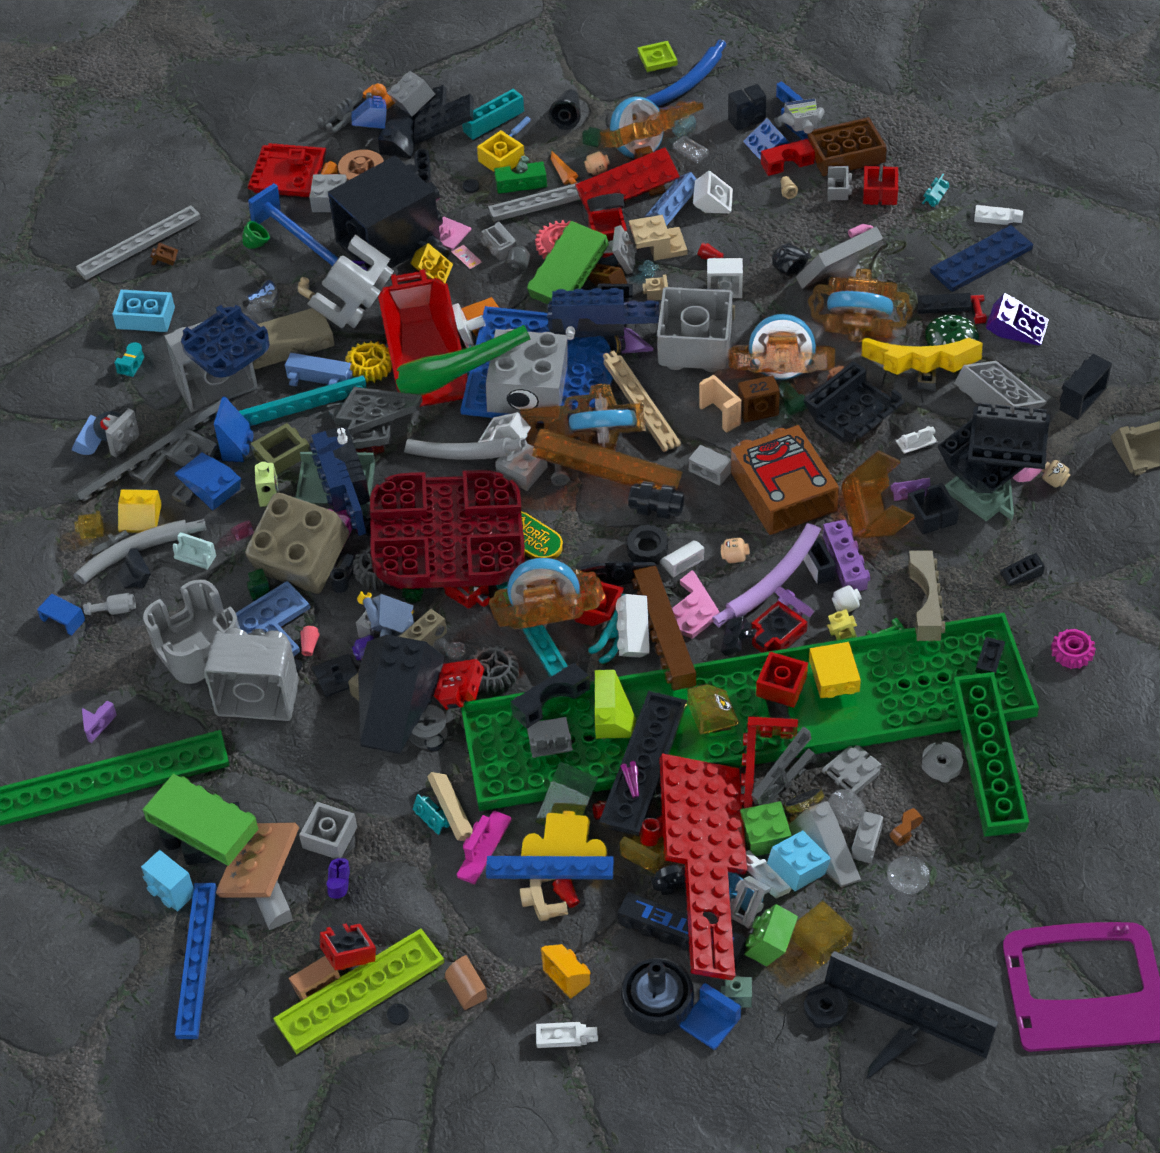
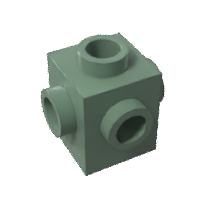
(739, 990)

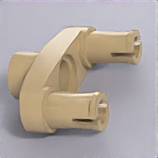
(533, 897)

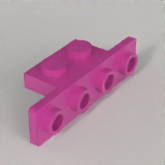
(482, 843)

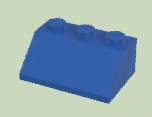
(370, 113)

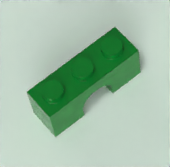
(509, 181)

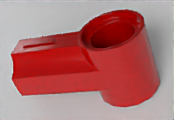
(651, 831)

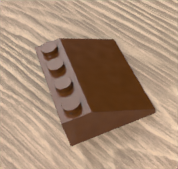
(848, 144)

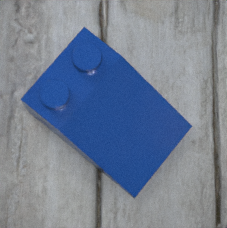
(232, 432)
(209, 480)

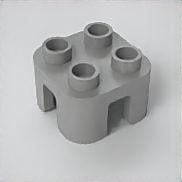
(352, 284)
(187, 636)

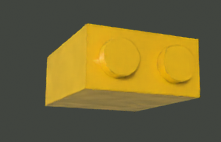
(834, 670)

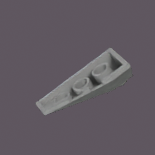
(823, 828)

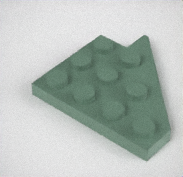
(983, 504)

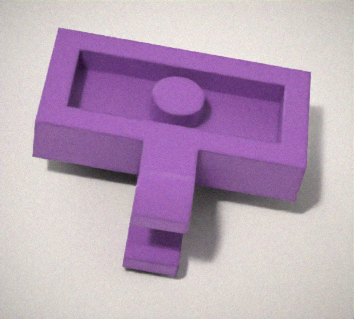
(788, 597)

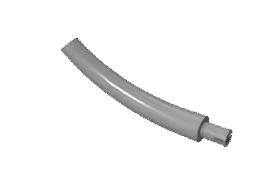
(465, 451)
(141, 541)

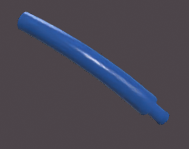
(692, 78)

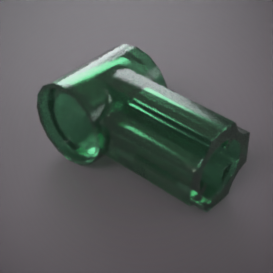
(792, 400)

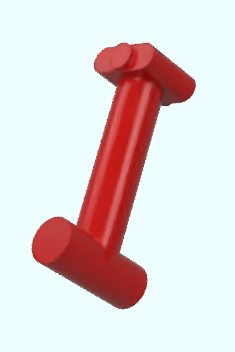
(979, 316)

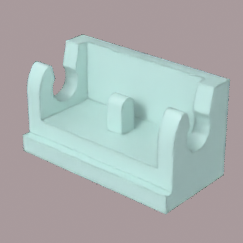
(194, 551)

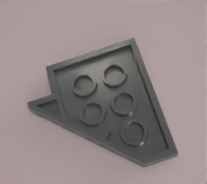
(374, 407)

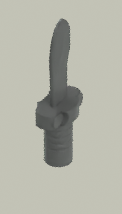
(112, 540)

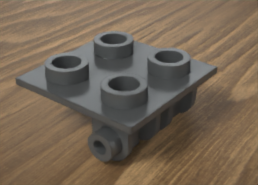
(549, 737)

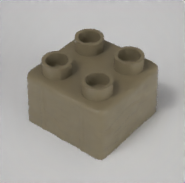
(297, 542)

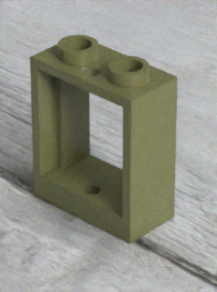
(273, 438)

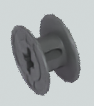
(429, 726)

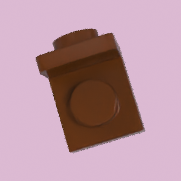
(164, 253)

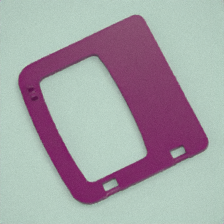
(1091, 1021)

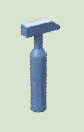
(520, 126)

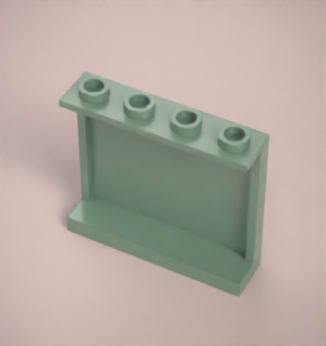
(310, 486)

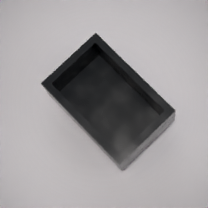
(1085, 386)

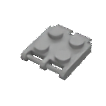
(853, 769)

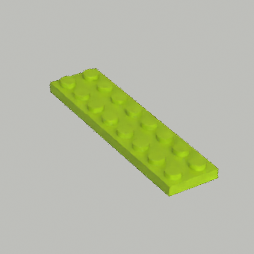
(358, 991)

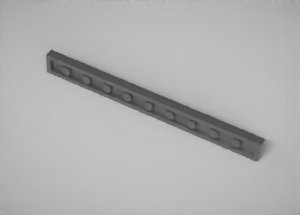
(145, 453)

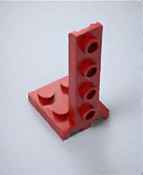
(765, 728)

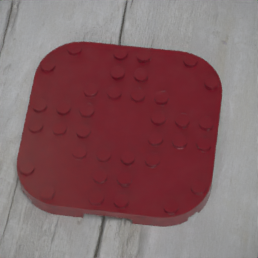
(446, 530)

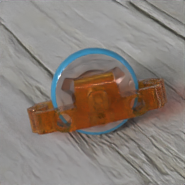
(860, 306)
(782, 348)
(545, 593)

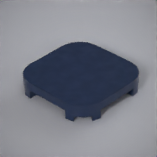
(225, 342)

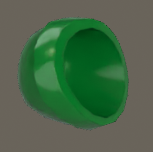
(254, 235)

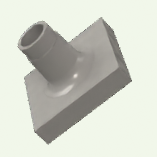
(840, 260)

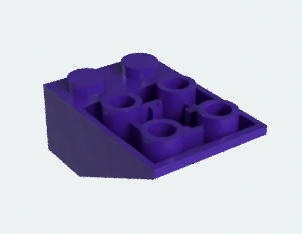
(1016, 321)

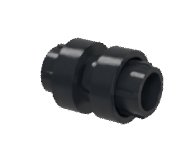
(664, 501)

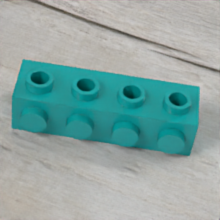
(494, 113)

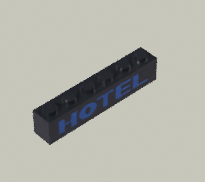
(665, 924)

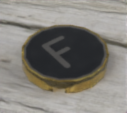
(803, 800)

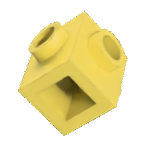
(842, 625)

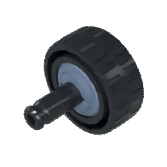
(657, 996)

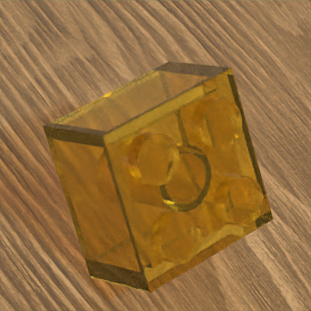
(822, 933)

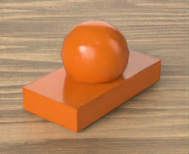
(379, 90)

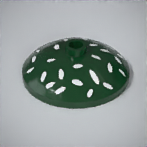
(950, 329)

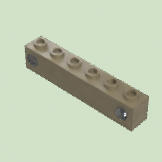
(427, 629)

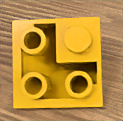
(433, 262)

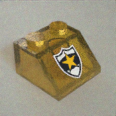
(711, 708)

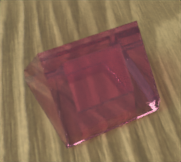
(242, 530)

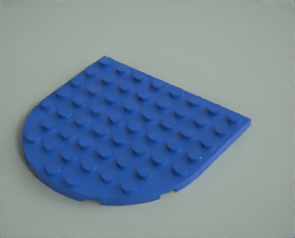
(584, 360)

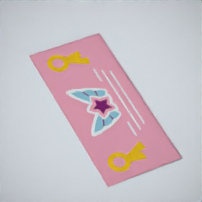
(466, 256)

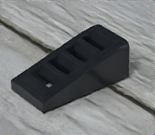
(1032, 562)

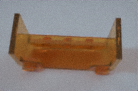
(864, 502)

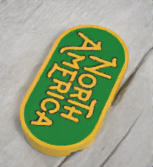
(540, 539)

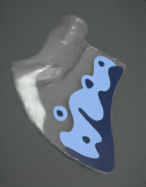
(263, 298)

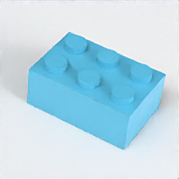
(143, 310)

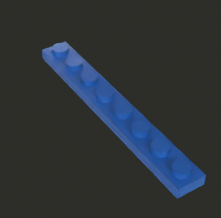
(195, 961)

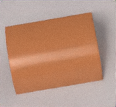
(313, 978)
(465, 983)

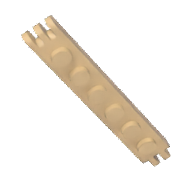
(636, 394)

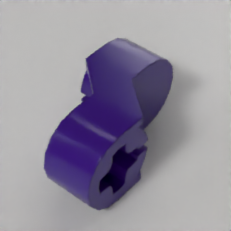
(338, 878)

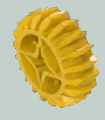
(369, 360)

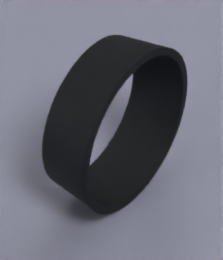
(606, 201)

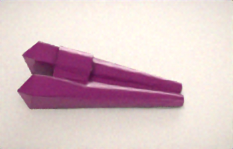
(631, 777)

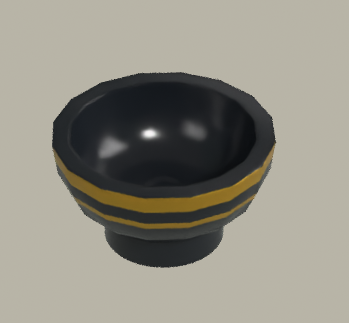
(616, 343)

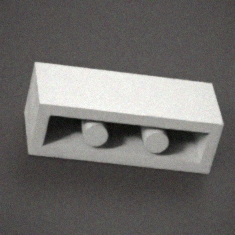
(632, 625)

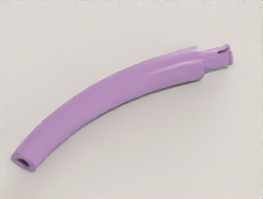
(768, 585)

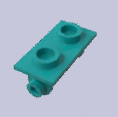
(938, 189)
(426, 810)

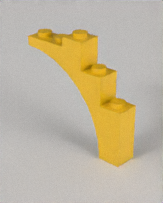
(925, 358)

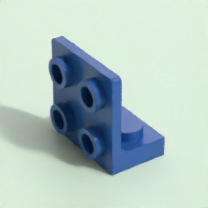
(765, 137)
(712, 1017)

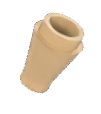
(788, 188)

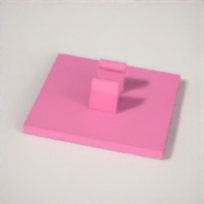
(452, 232)

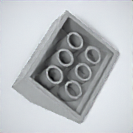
(996, 385)

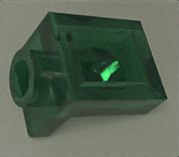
(592, 137)

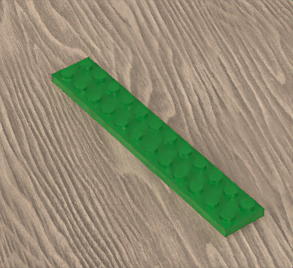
(112, 777)

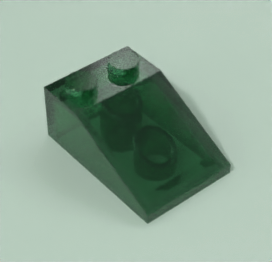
(567, 792)

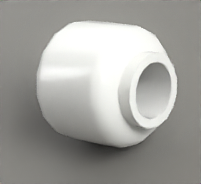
(846, 599)

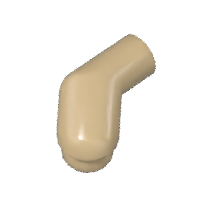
(303, 288)

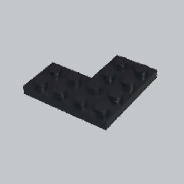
(439, 116)

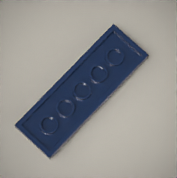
(981, 258)

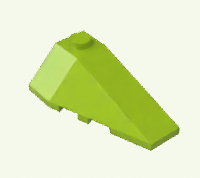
(612, 709)

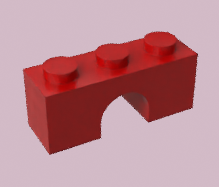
(799, 152)

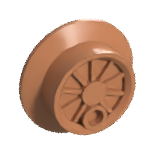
(358, 162)

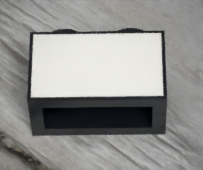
(820, 563)

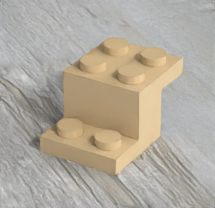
(654, 234)

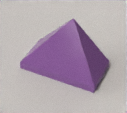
(634, 342)

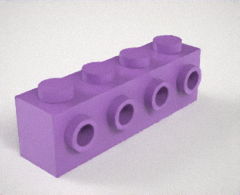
(845, 555)

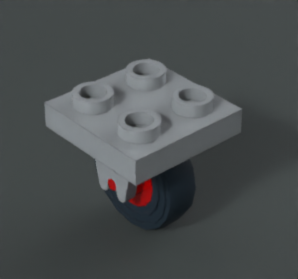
(620, 251)
(117, 430)

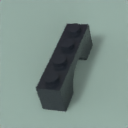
(568, 682)

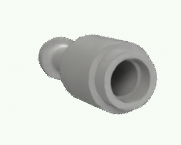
(115, 604)

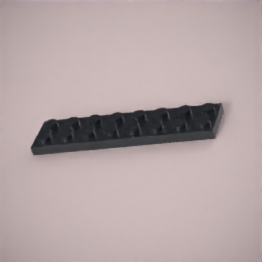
(650, 738)
(911, 1004)

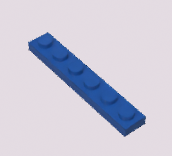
(549, 867)

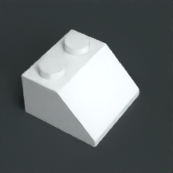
(712, 194)

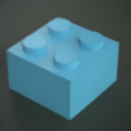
(798, 860)
(167, 881)

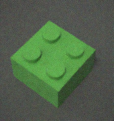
(764, 827)
(770, 935)

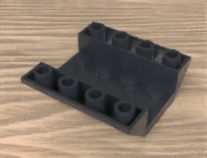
(978, 476)

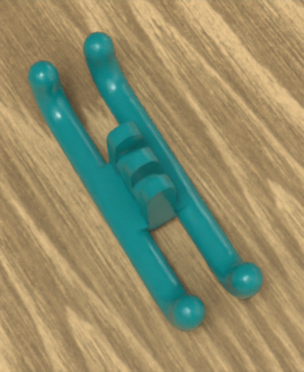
(610, 631)

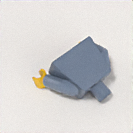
(387, 614)

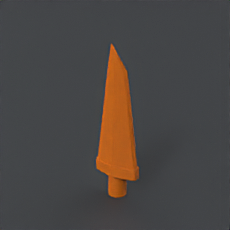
(565, 172)

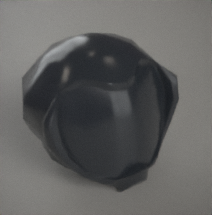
(790, 259)

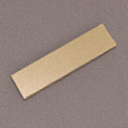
(450, 805)

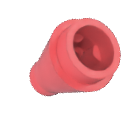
(309, 638)

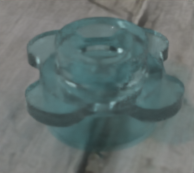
(648, 268)

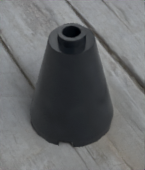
(566, 110)

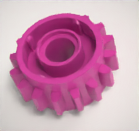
(1073, 648)

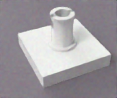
(464, 326)

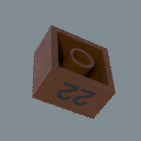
(759, 398)

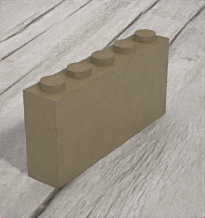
(295, 333)

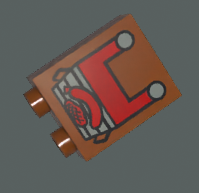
(784, 479)

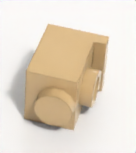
(654, 287)

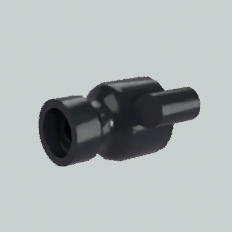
(437, 244)

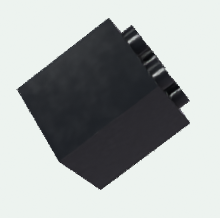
(387, 210)

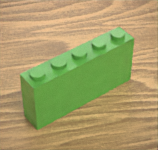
(568, 262)
(201, 819)

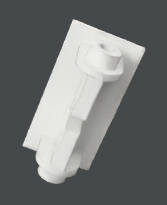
(917, 440)

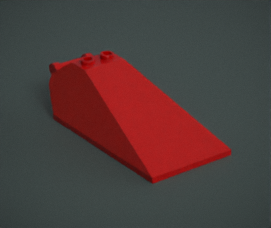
(419, 325)

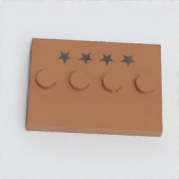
(259, 862)

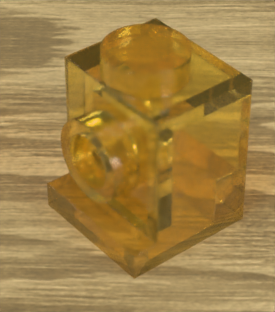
(90, 525)

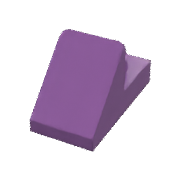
(97, 722)

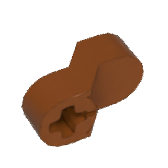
(902, 833)

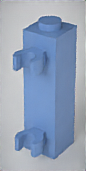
(316, 369)

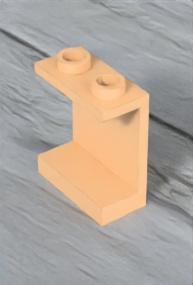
(714, 391)

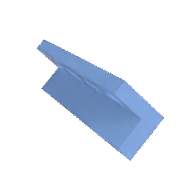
(674, 198)

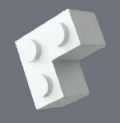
(506, 426)

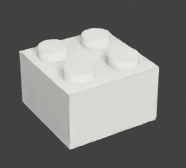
(725, 275)

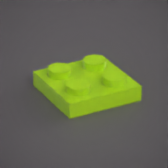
(657, 56)

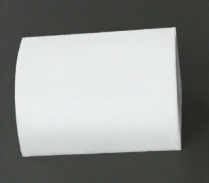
(683, 558)

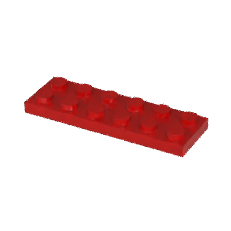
(631, 178)

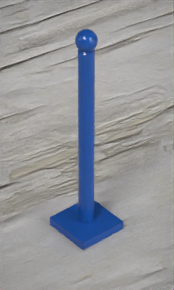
(267, 205)

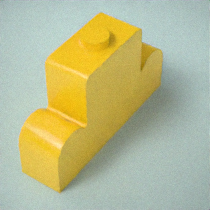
(564, 836)

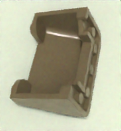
(1138, 447)

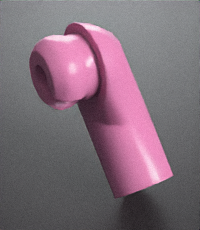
(859, 230)

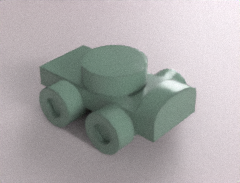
(522, 165)

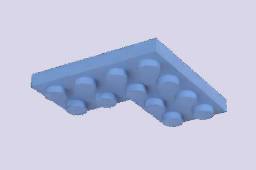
(274, 611)

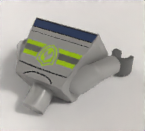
(801, 115)

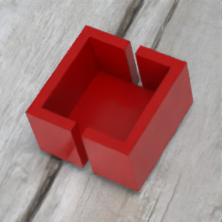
(880, 191)
(606, 221)

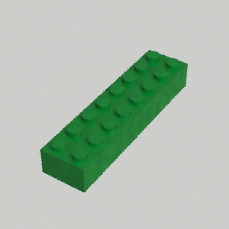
(989, 754)

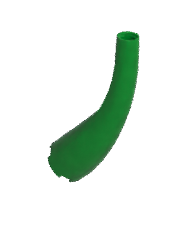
(436, 371)

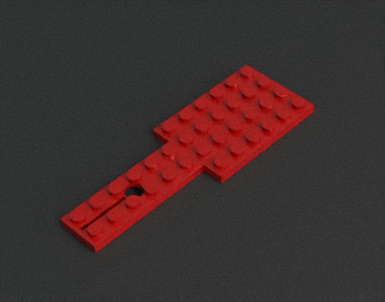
(707, 836)

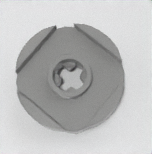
(942, 751)

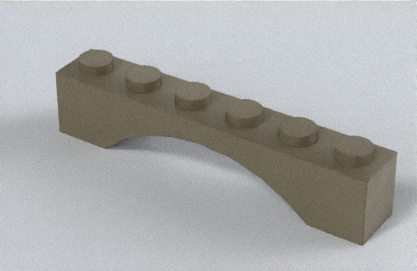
(929, 617)

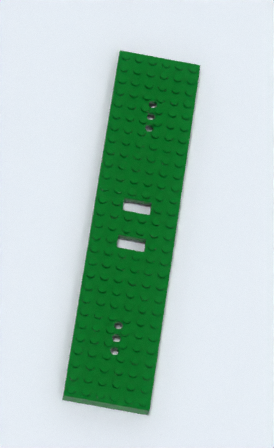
(877, 714)

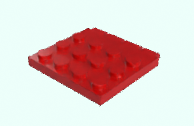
(290, 178)

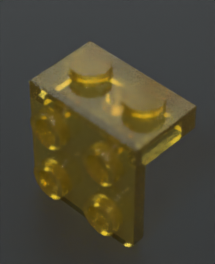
(645, 856)

